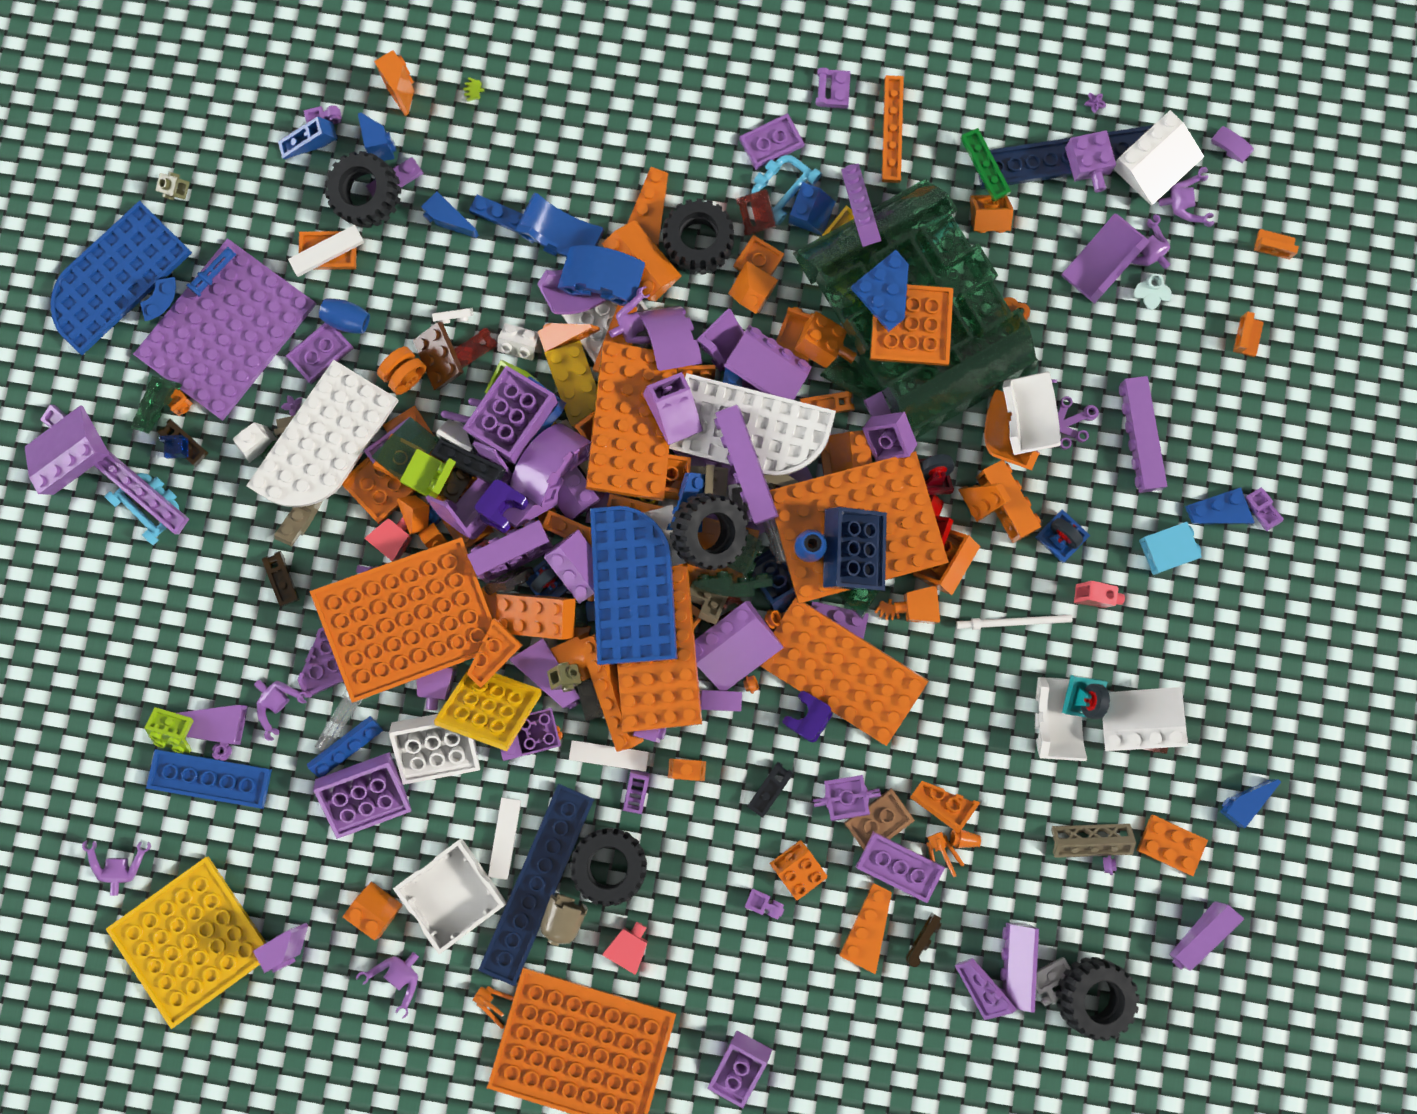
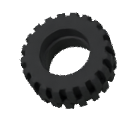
(344, 176)
(698, 213)
(731, 535)
(582, 859)
(1121, 1005)

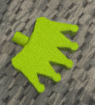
(473, 90)

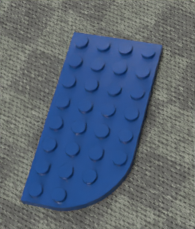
(113, 276)
(632, 587)

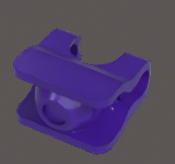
(496, 501)
(815, 720)

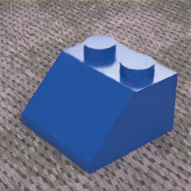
(376, 138)
(811, 209)

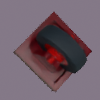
(937, 474)

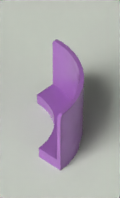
(1105, 258)
(562, 302)
(671, 337)
(721, 338)
(546, 462)

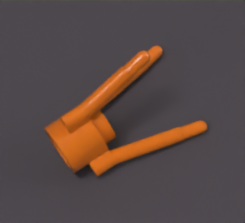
(938, 842)
(484, 998)

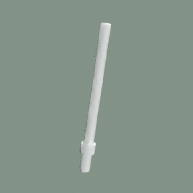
(977, 624)

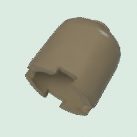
(562, 919)

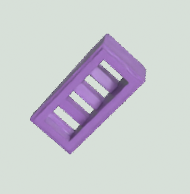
(638, 775)

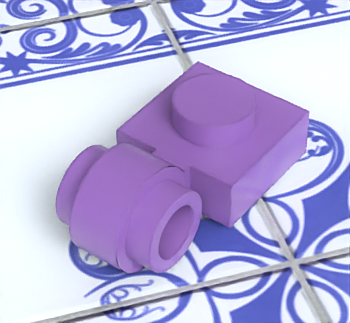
(332, 114)
(759, 901)

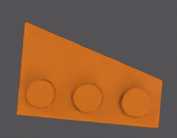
(984, 499)
(494, 652)
(947, 807)

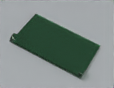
(401, 446)

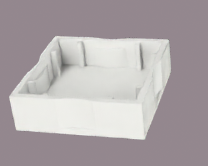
(450, 896)

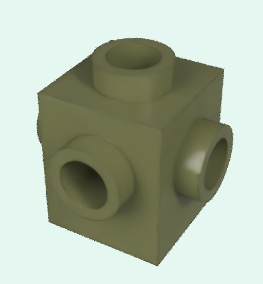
(168, 186)
(564, 677)

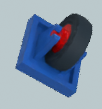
(1062, 536)
(546, 581)

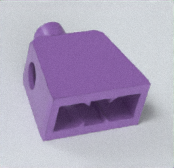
(435, 687)

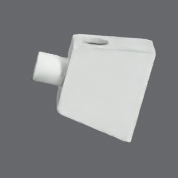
(253, 440)

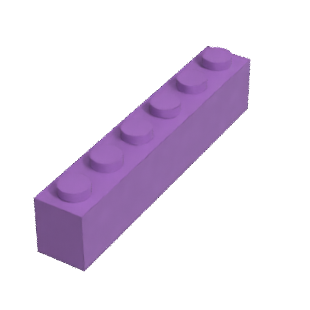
(860, 205)
(1143, 434)
(746, 464)

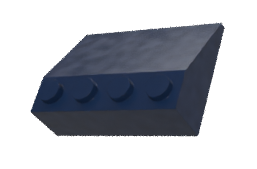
(854, 549)
(782, 592)

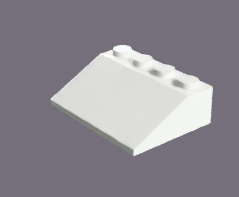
(1159, 158)
(1145, 720)
(431, 751)

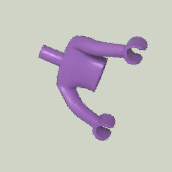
(1183, 198)
(1155, 248)
(631, 323)
(275, 700)
(115, 869)
(398, 975)

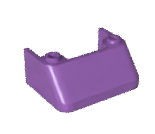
(463, 513)

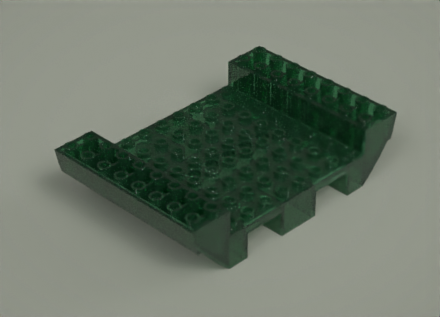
(986, 337)

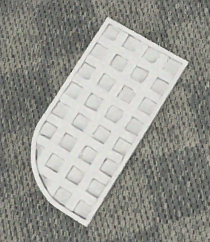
(781, 429)
(323, 439)

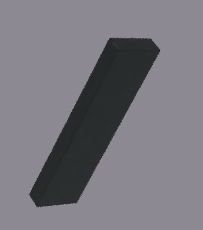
(468, 461)

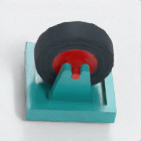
(1086, 697)

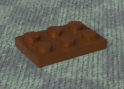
(438, 356)

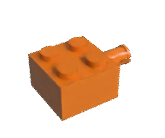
(823, 341)

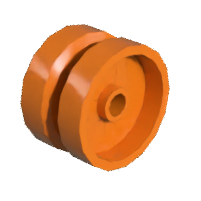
(401, 370)

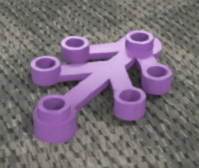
(1064, 429)

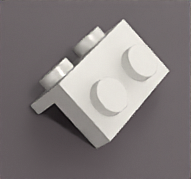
(518, 341)

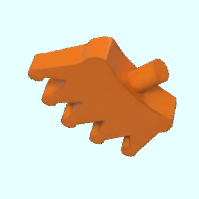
(888, 609)

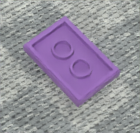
(771, 141)
(318, 351)

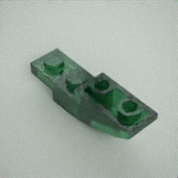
(725, 585)

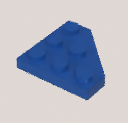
(885, 290)

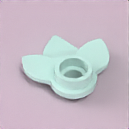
(1153, 294)

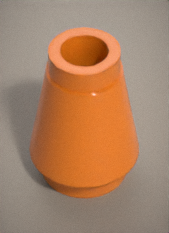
(964, 839)

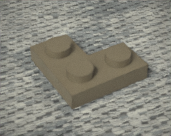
(711, 604)

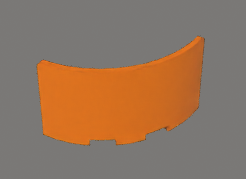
(998, 433)

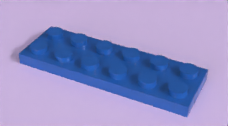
(209, 778)

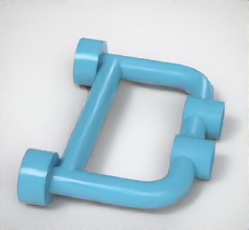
(773, 167)
(152, 531)

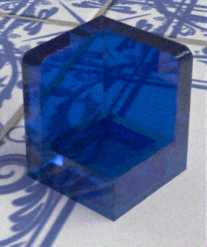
(175, 446)

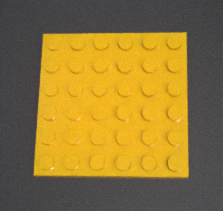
(188, 942)

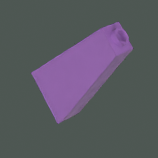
(535, 663)
(218, 724)
(1205, 935)

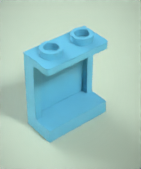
(1170, 548)

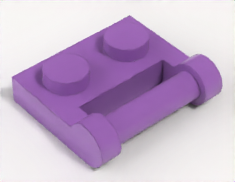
(839, 88)

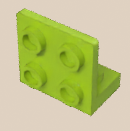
(426, 474)
(169, 730)

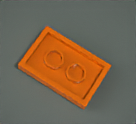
(344, 261)
(1172, 845)

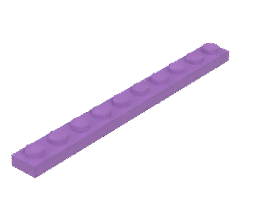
(131, 483)

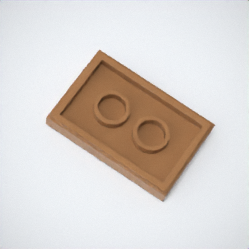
(886, 818)

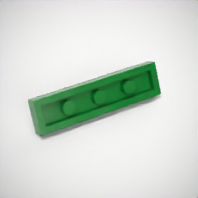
(985, 164)

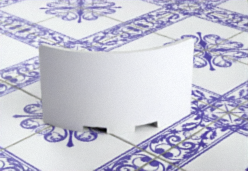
(1034, 413)
(1058, 733)

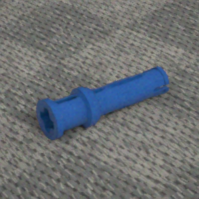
(206, 280)

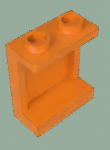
(791, 330)

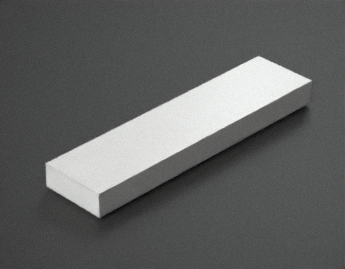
(326, 250)
(608, 756)
(504, 838)

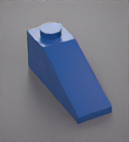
(307, 138)
(446, 216)
(1245, 805)

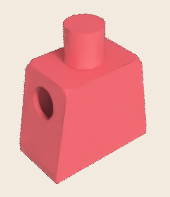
(390, 539)
(1098, 594)
(628, 948)

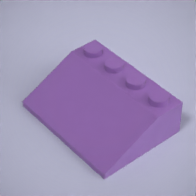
(767, 365)
(511, 414)
(64, 452)
(510, 551)
(735, 647)
(362, 795)

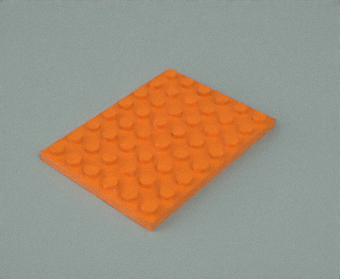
(881, 486)
(404, 619)
(580, 1048)

